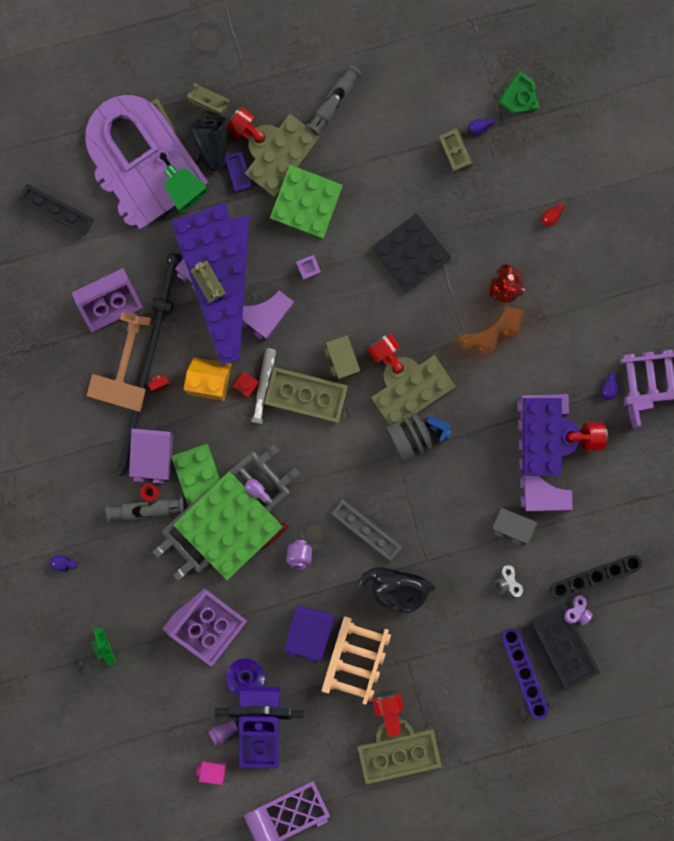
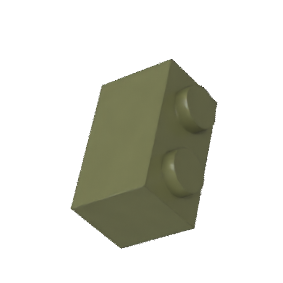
(342, 357)

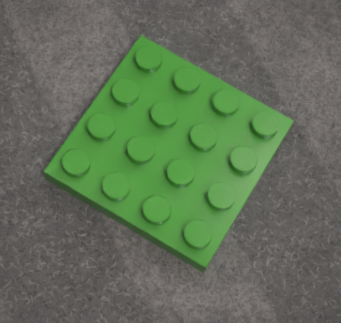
(227, 525)

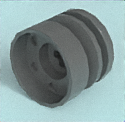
(410, 437)

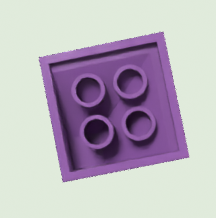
(205, 626)

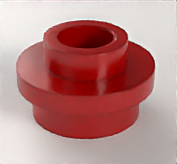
(143, 492)

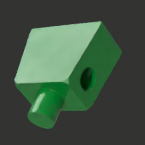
(183, 187)

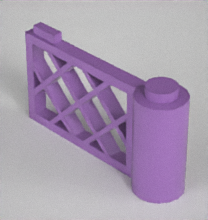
(262, 826)

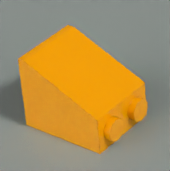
(207, 379)

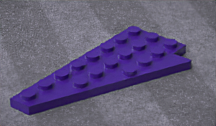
(224, 244)

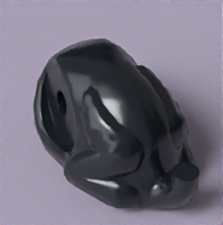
(397, 589)

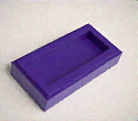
(236, 168)

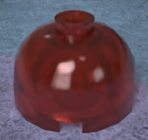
(507, 285)

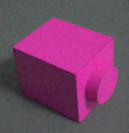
(211, 772)

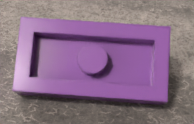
(637, 408)

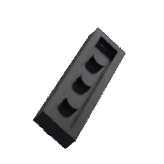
(56, 209)

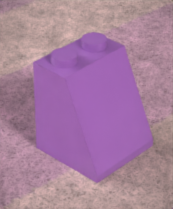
(150, 455)

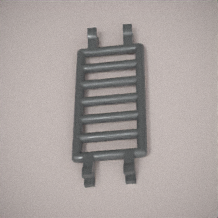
(237, 469)

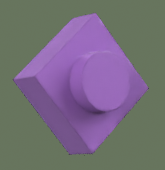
(308, 267)

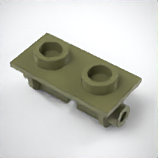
(207, 281)

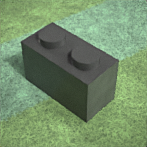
(513, 526)

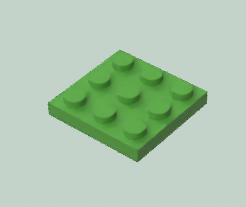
(306, 201)

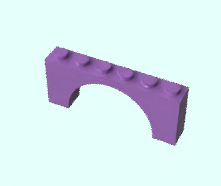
(262, 317)
(538, 493)

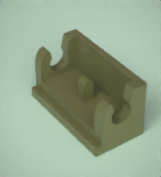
(208, 100)
(456, 150)

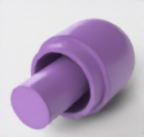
(256, 489)

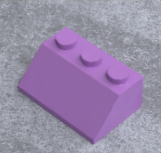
(106, 300)

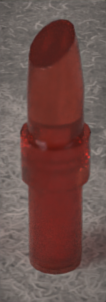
(276, 536)

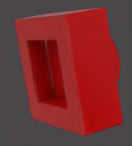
(158, 383)
(246, 384)

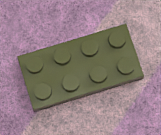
(306, 395)

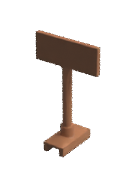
(116, 390)

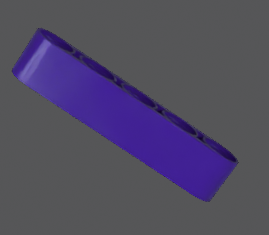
(524, 684)

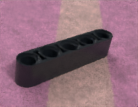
(605, 574)

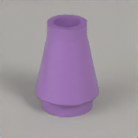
(222, 732)

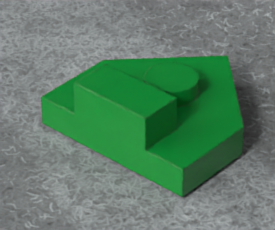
(519, 94)
(102, 647)

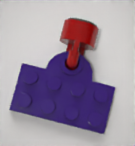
(550, 437)

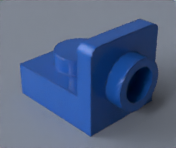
(436, 425)

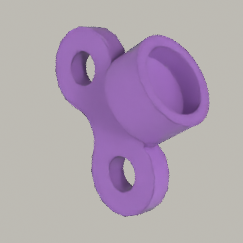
(578, 611)

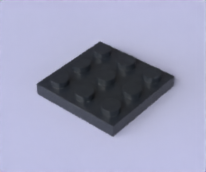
(411, 252)

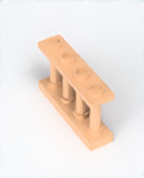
(343, 646)

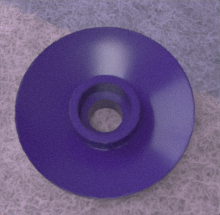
(237, 668)

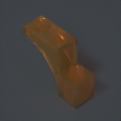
(486, 341)

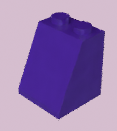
(308, 634)

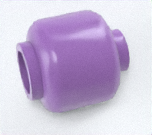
(299, 555)

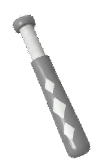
(265, 376)

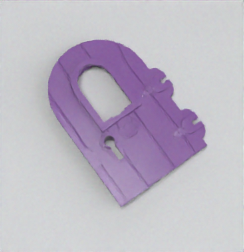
(142, 181)

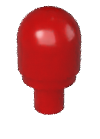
(552, 215)

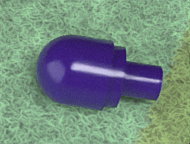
(480, 126)
(609, 387)
(62, 563)

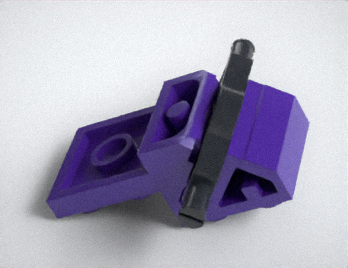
(259, 725)

